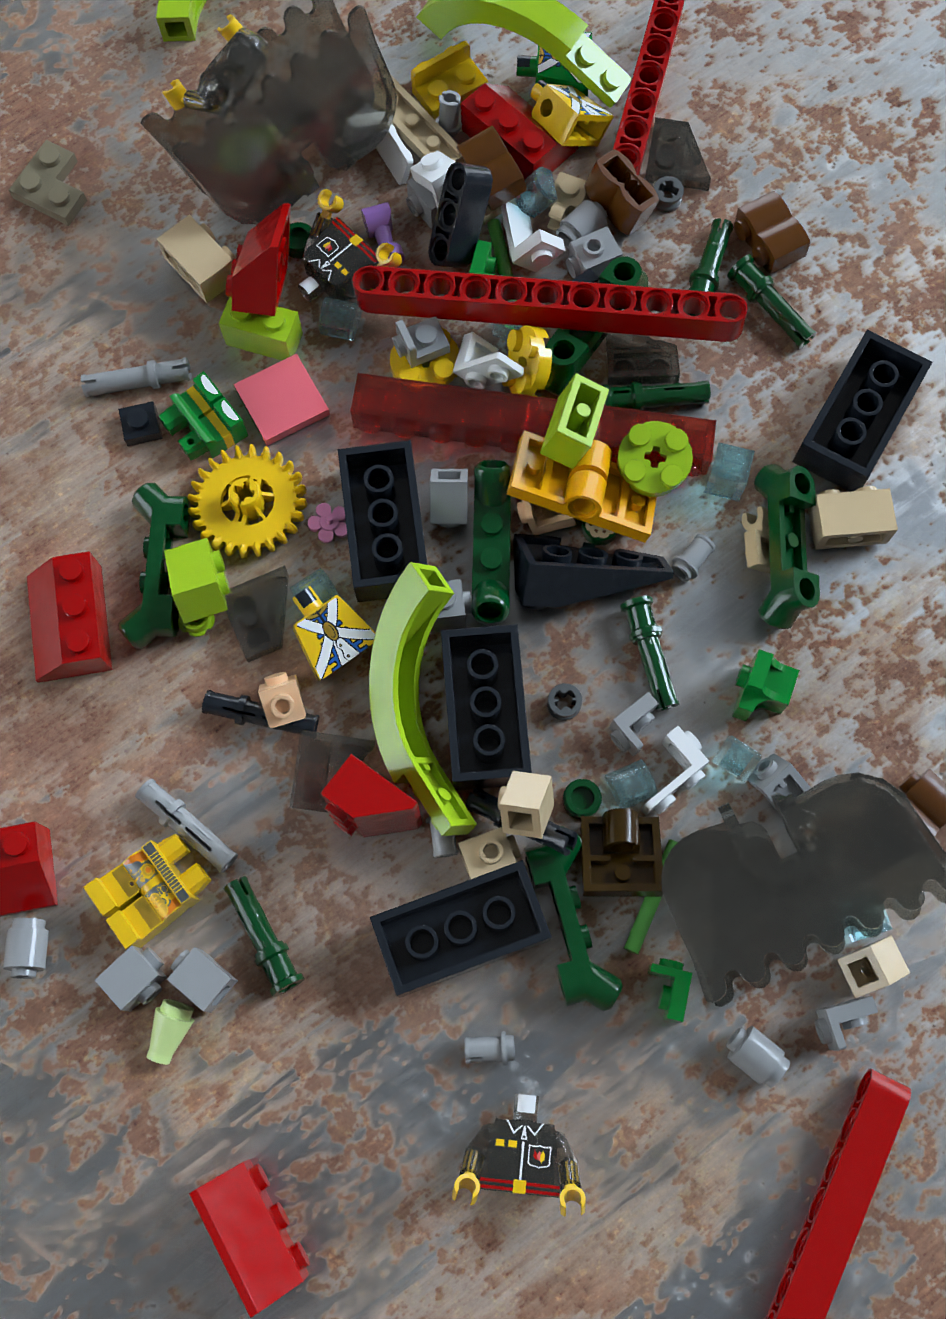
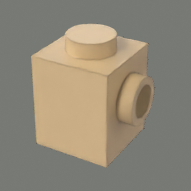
(526, 804)
(488, 852)
(873, 966)

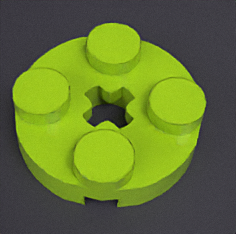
(670, 443)

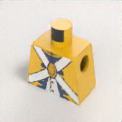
(569, 115)
(329, 632)

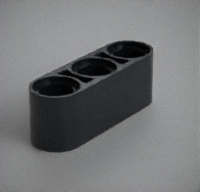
(460, 215)

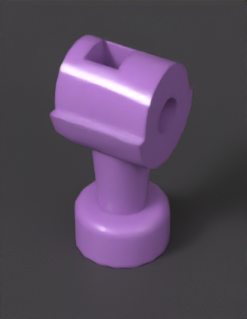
(379, 225)

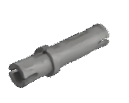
(136, 377)
(174, 814)

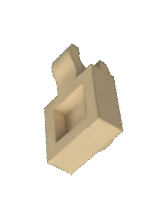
(570, 194)
(757, 540)

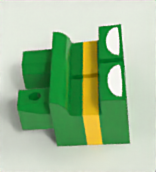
(209, 417)

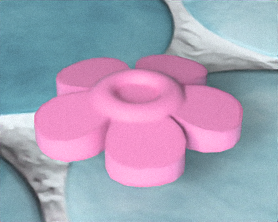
(328, 522)

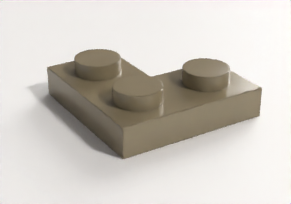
(43, 185)

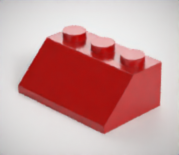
(512, 119)
(261, 265)
(68, 618)
(368, 803)
(26, 869)
(251, 1235)

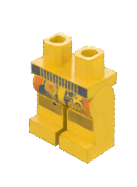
(147, 891)

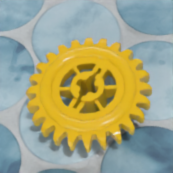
(244, 478)

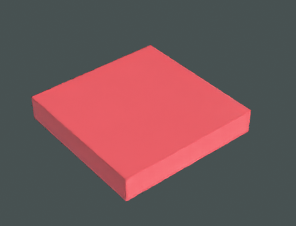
(281, 399)

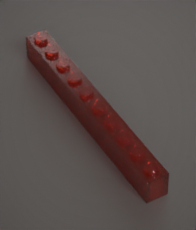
(498, 417)

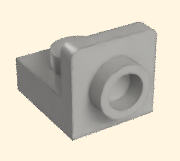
(420, 341)
(637, 717)
(777, 775)
(849, 1013)

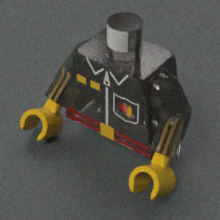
(227, 76)
(336, 253)
(521, 1158)

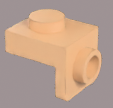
(542, 519)
(281, 699)

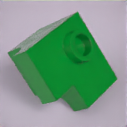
(764, 686)

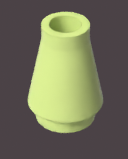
(169, 1028)

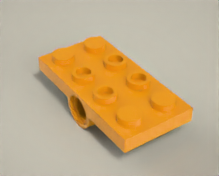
(587, 492)

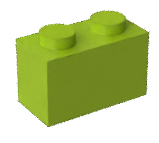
(262, 334)
(574, 421)
(197, 580)

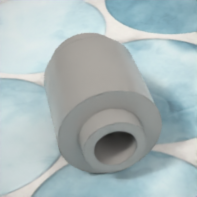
(582, 221)
(26, 948)
(757, 1056)

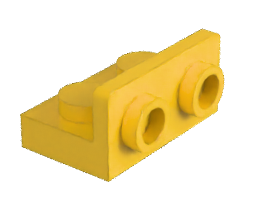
(445, 72)

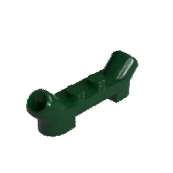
(575, 347)
(491, 542)
(791, 585)
(158, 611)
(578, 978)

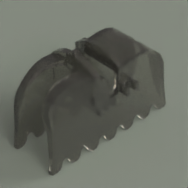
(315, 90)
(746, 906)

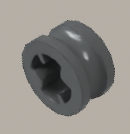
(672, 185)
(564, 690)

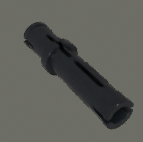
(252, 712)
(553, 837)

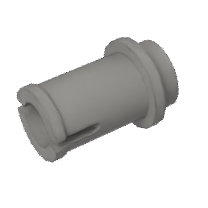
(449, 112)
(687, 565)
(442, 845)
(490, 1049)

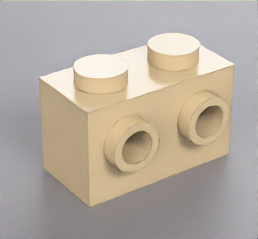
(197, 257)
(852, 518)

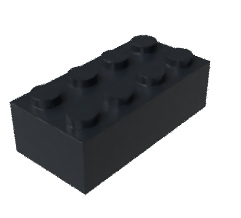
(862, 412)
(381, 515)
(485, 705)
(460, 929)

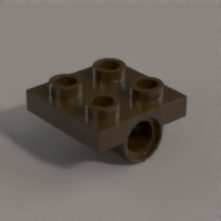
(621, 855)

